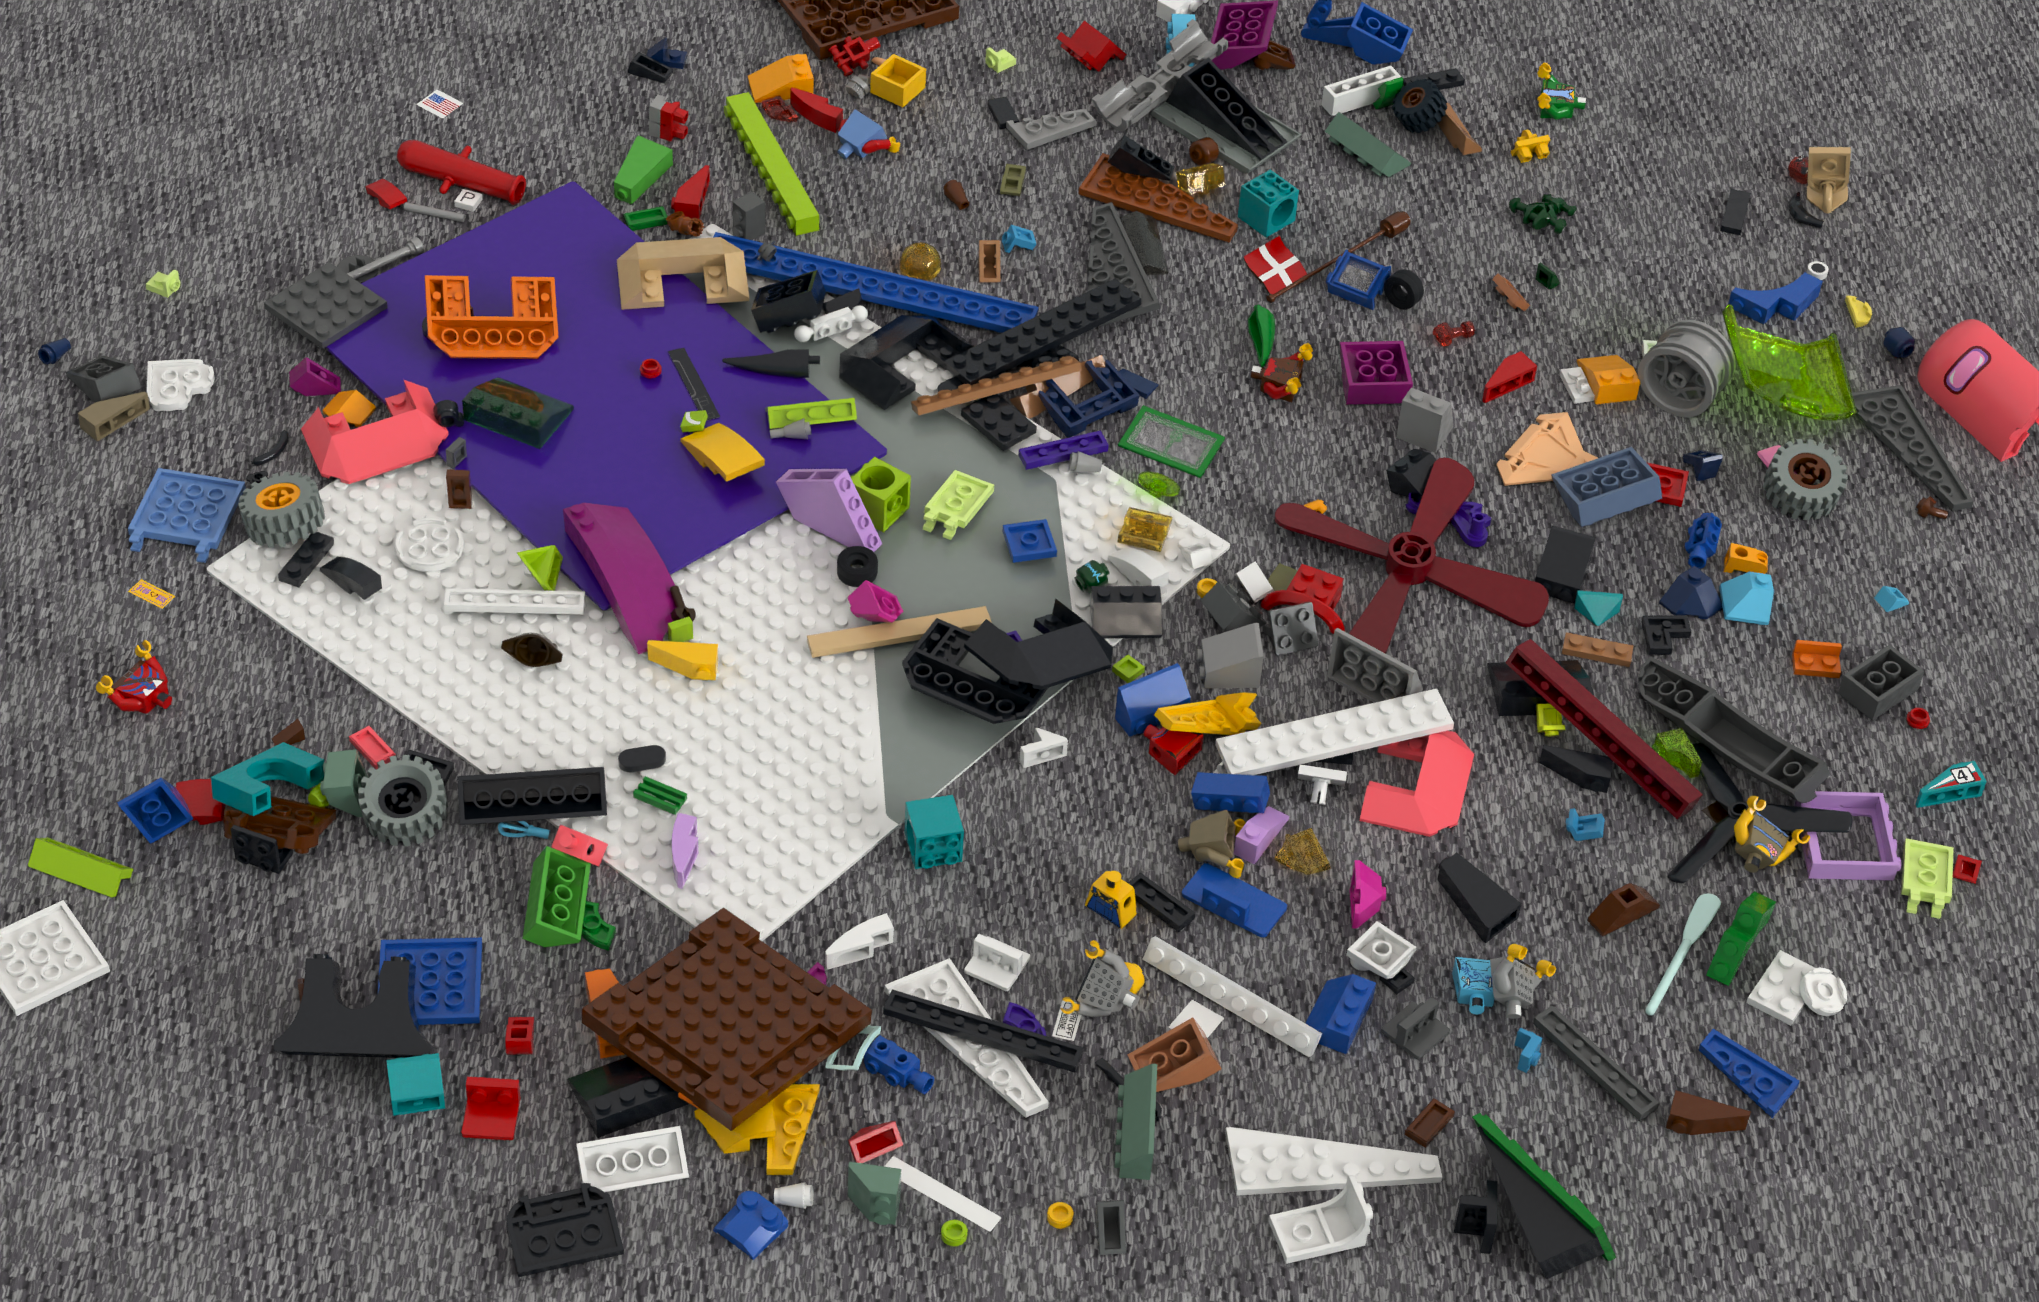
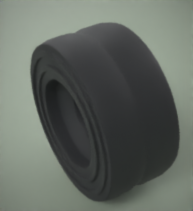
(1410, 282)
(857, 556)

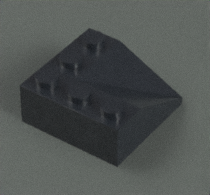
(788, 302)

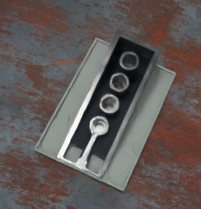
(1220, 111)

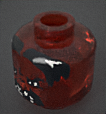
(1799, 169)

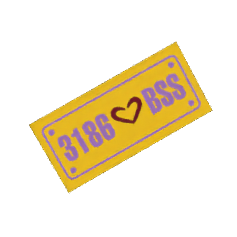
(151, 593)

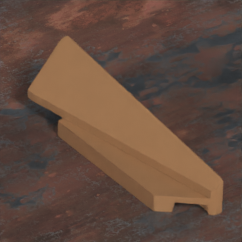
(1457, 133)
(1031, 405)

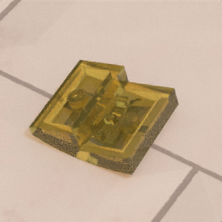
(1144, 529)

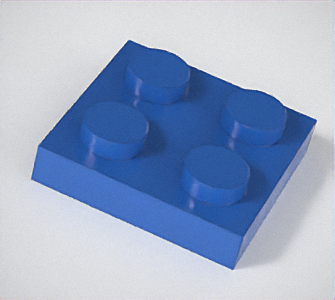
(1029, 540)

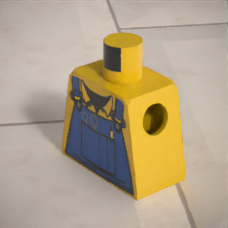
(1112, 899)

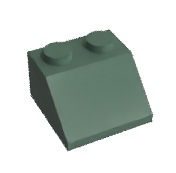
(342, 780)
(875, 1191)

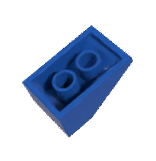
(156, 809)

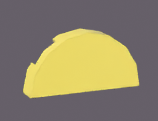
(1859, 312)

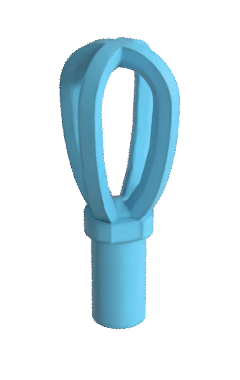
(529, 830)

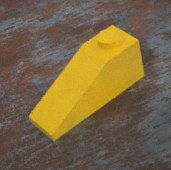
(687, 658)

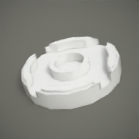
(1823, 991)

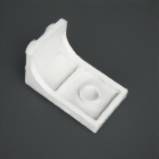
(1324, 1226)

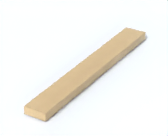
(891, 633)

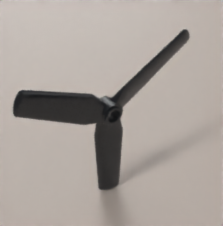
(1729, 797)

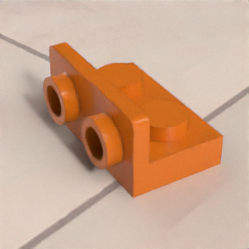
(1816, 658)

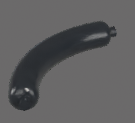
(280, 446)

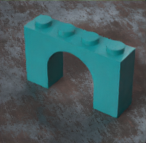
(243, 786)

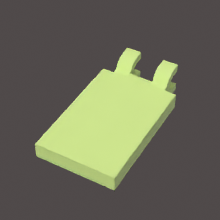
(956, 502)
(1927, 875)

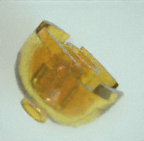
(920, 261)

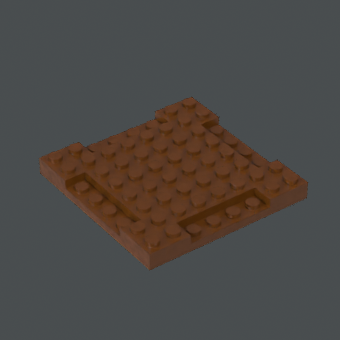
(726, 1019)

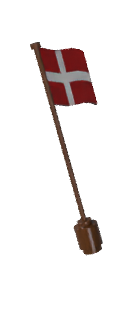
(1281, 270)

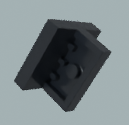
(1479, 1216)

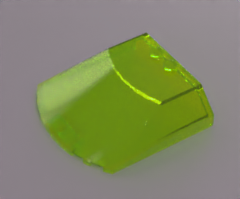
(1793, 375)

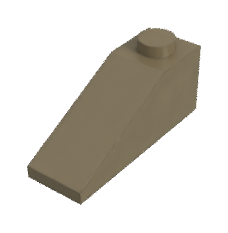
(111, 414)

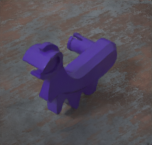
(1468, 521)

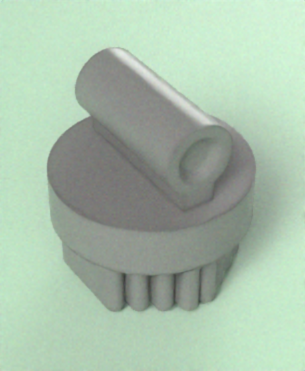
(859, 86)

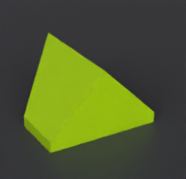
(543, 565)

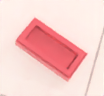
(371, 746)

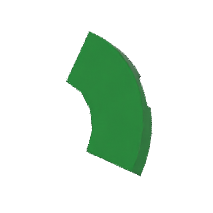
(595, 929)

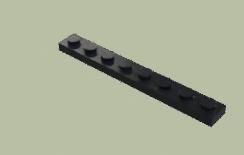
(983, 1030)

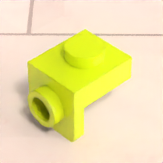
(1549, 720)

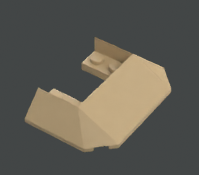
(645, 262)

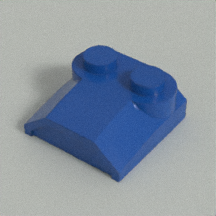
(752, 1223)

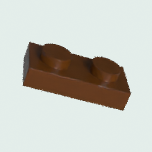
(459, 489)

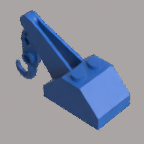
(1368, 32)

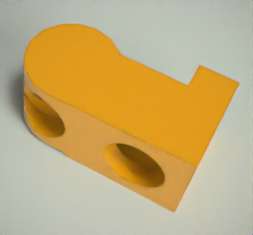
(1745, 559)

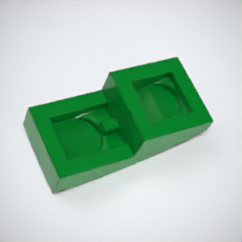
(1387, 93)

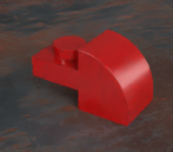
(519, 1036)

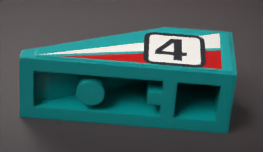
(1954, 784)

